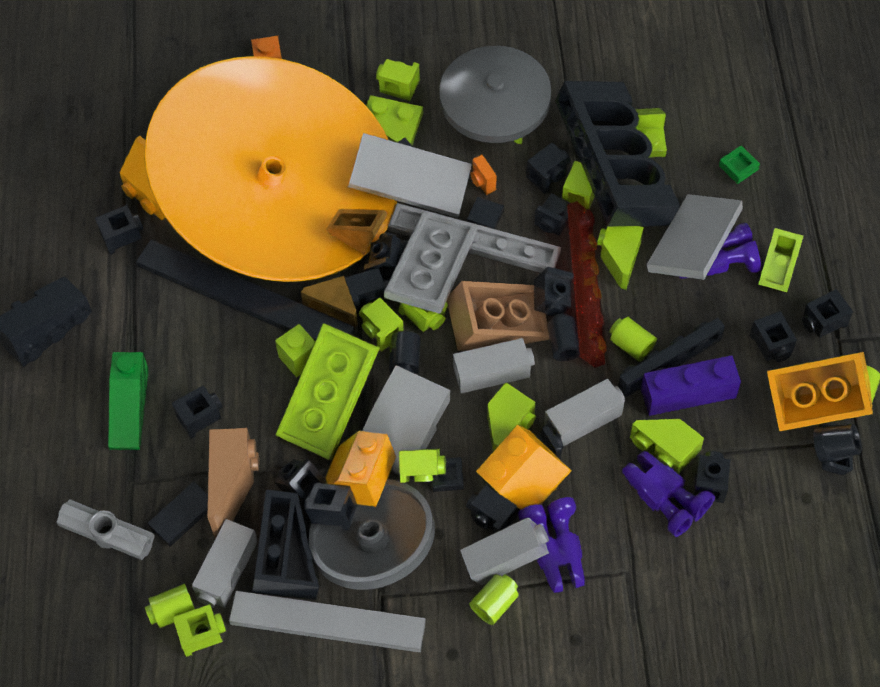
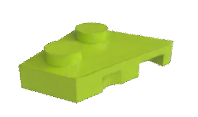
(396, 118)

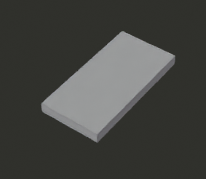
(410, 175)
(695, 236)
(431, 262)

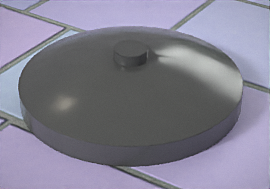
(495, 94)
(381, 541)

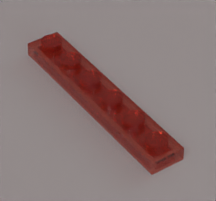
(586, 285)

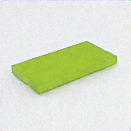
(327, 391)

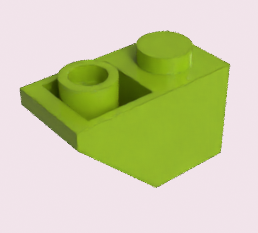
(507, 411)
(668, 441)

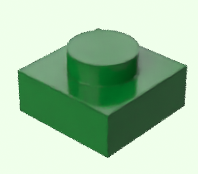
(739, 164)

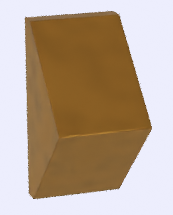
(356, 227)
(332, 299)

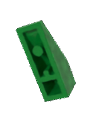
(127, 400)

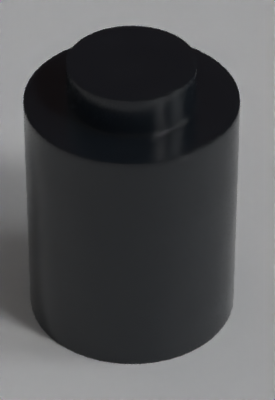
(563, 337)
(405, 351)

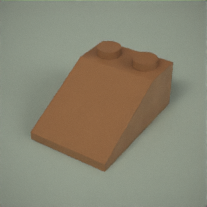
(494, 314)
(230, 473)

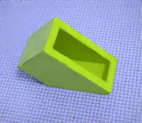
(620, 251)

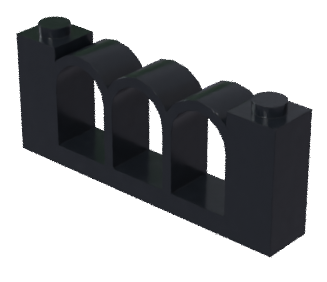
(620, 204)

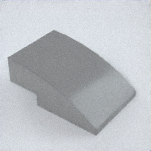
(407, 411)

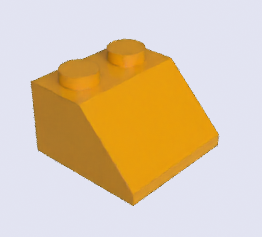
(135, 179)
(363, 465)
(523, 469)

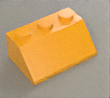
(821, 391)

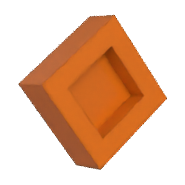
(266, 47)
(483, 175)

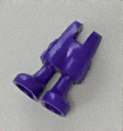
(745, 252)
(663, 483)
(564, 549)

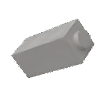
(492, 365)
(585, 411)
(505, 550)
(224, 564)

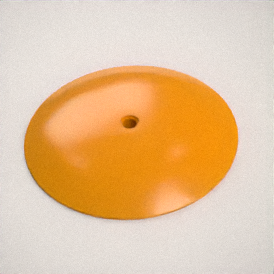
(213, 157)

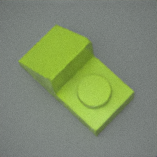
(652, 125)
(781, 260)

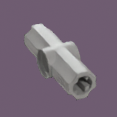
(121, 536)

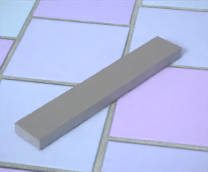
(488, 242)
(327, 621)

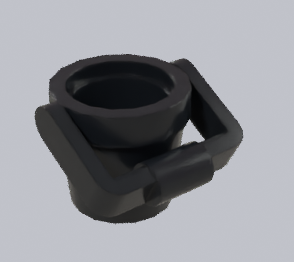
(837, 444)

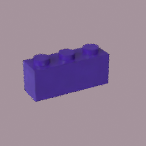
(690, 385)

